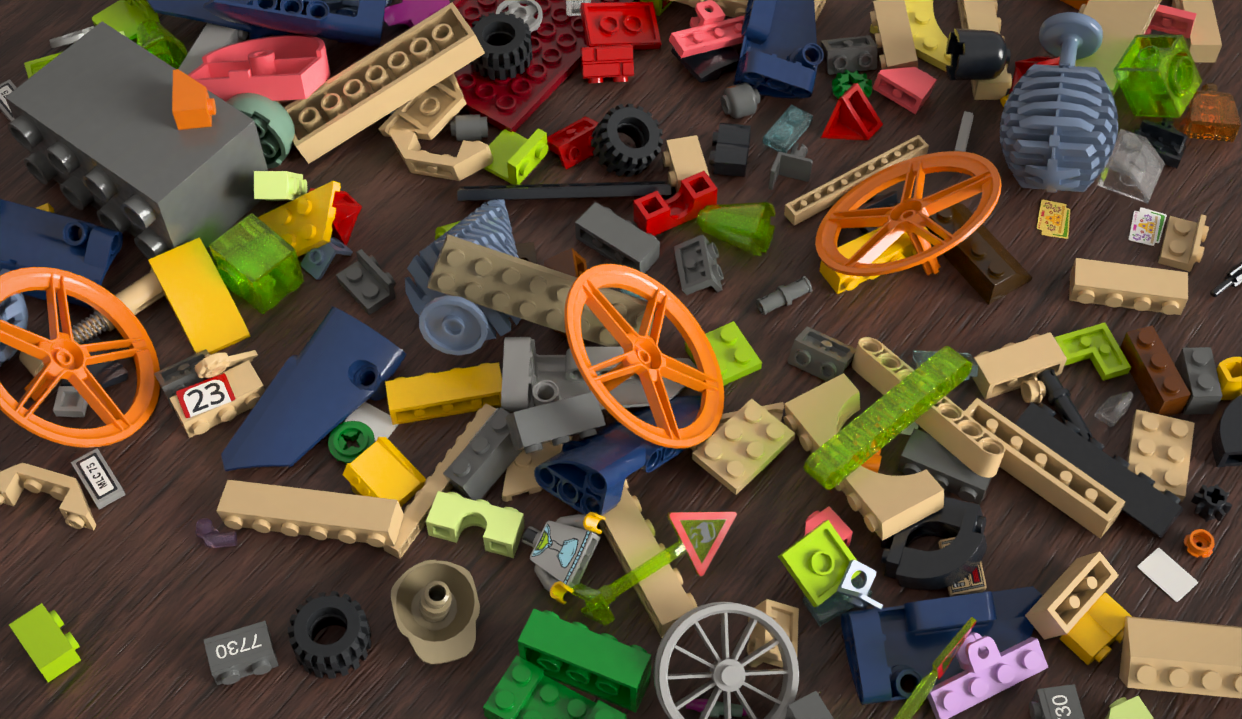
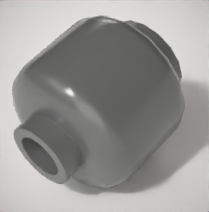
(740, 100)

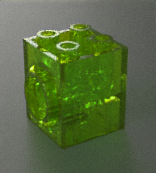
(1158, 75)
(257, 263)

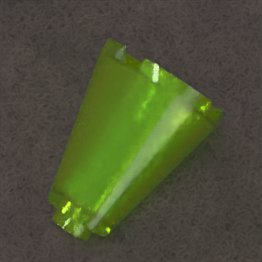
(161, 43)
(740, 225)

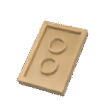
(743, 446)
(1161, 450)

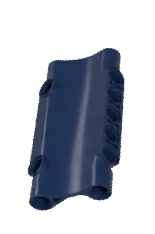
(51, 240)

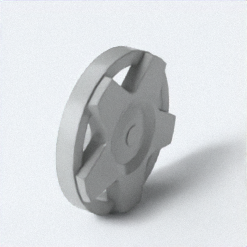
(525, 12)
(69, 38)

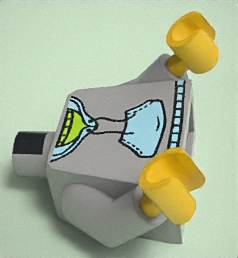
(563, 551)

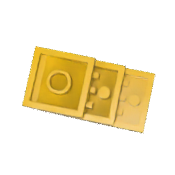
(199, 297)

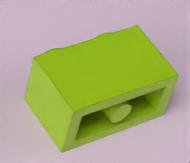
(45, 642)

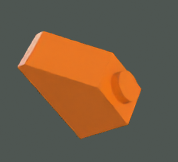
(191, 103)

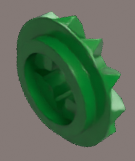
(840, 83)
(350, 431)

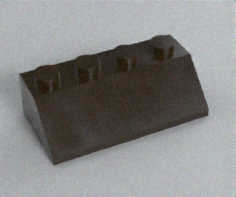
(980, 256)

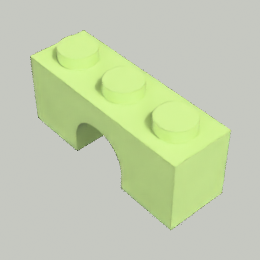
(278, 185)
(453, 514)

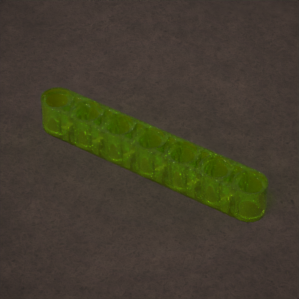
(887, 417)

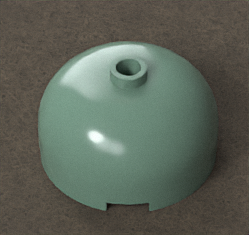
(272, 124)

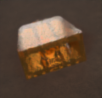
(1212, 115)

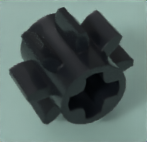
(1211, 503)

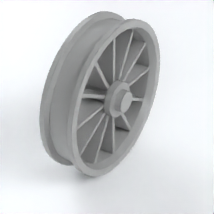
(726, 672)

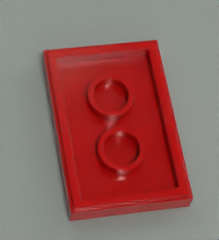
(620, 24)

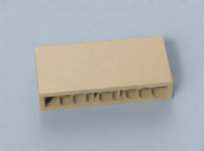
(1120, 24)

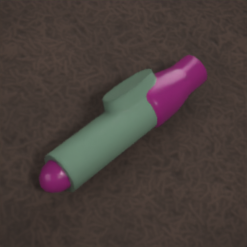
(718, 709)

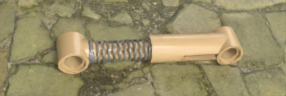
(135, 297)

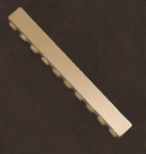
(832, 191)
(418, 511)

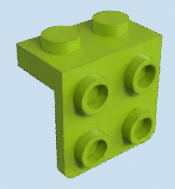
(126, 16)
(516, 156)

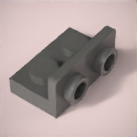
(850, 53)
(698, 265)
(367, 283)
(820, 354)
(180, 375)

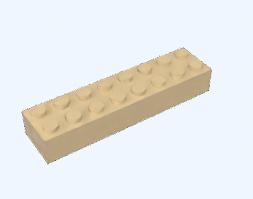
(383, 82)

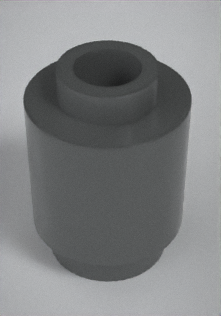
(469, 127)

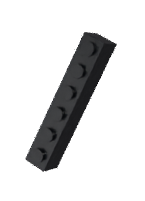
(1142, 501)

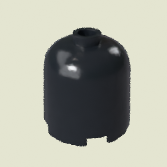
(976, 54)

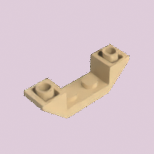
(470, 158)
(60, 486)

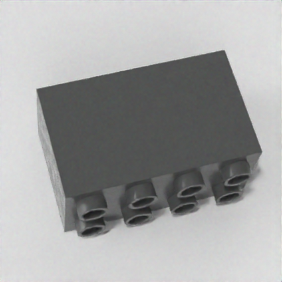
(109, 137)

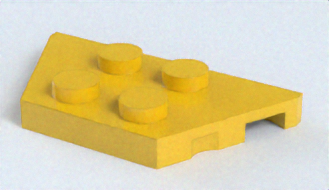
(305, 220)

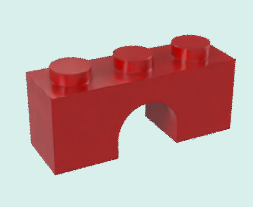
(658, 215)

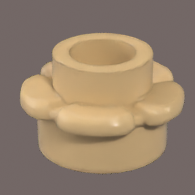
(1033, 390)

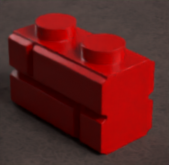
(607, 62)

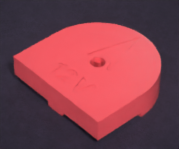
(268, 66)

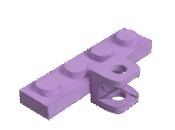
(985, 673)

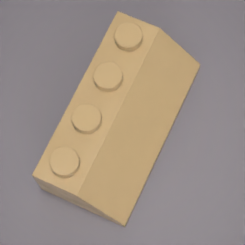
(1182, 657)

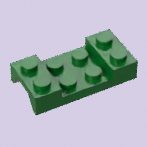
(530, 694)

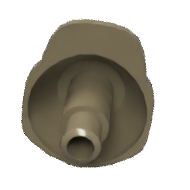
(437, 610)

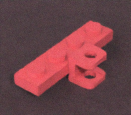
(1172, 21)
(707, 31)

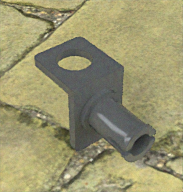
(791, 165)

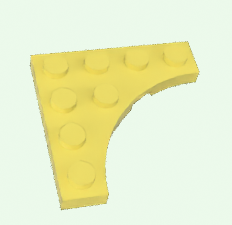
(927, 36)

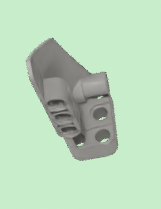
(543, 379)

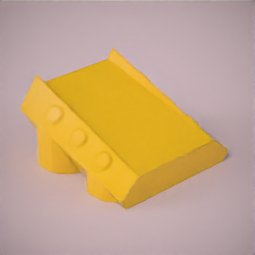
(384, 473)

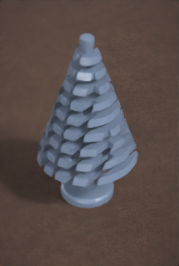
(452, 321)

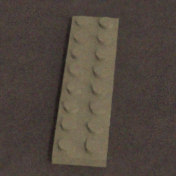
(523, 289)

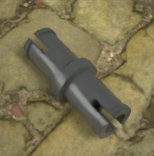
(783, 295)

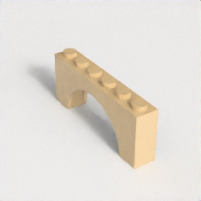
(883, 500)

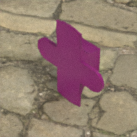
(412, 11)

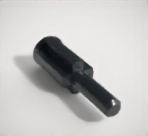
(1233, 278)

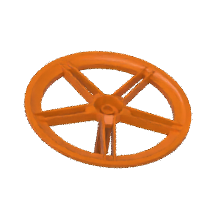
(909, 215)
(644, 356)
(68, 359)

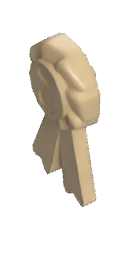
(220, 362)

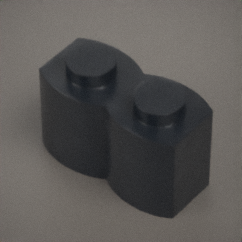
(731, 150)

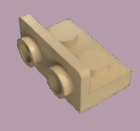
(1182, 243)
(787, 618)

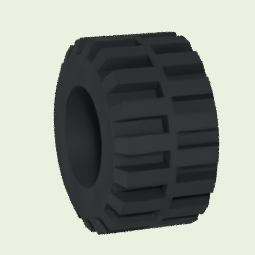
(505, 45)
(639, 128)
(323, 613)

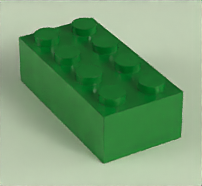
(586, 659)

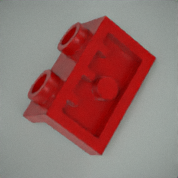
(573, 142)

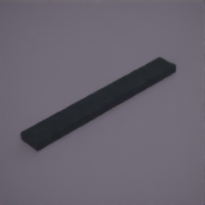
(563, 190)

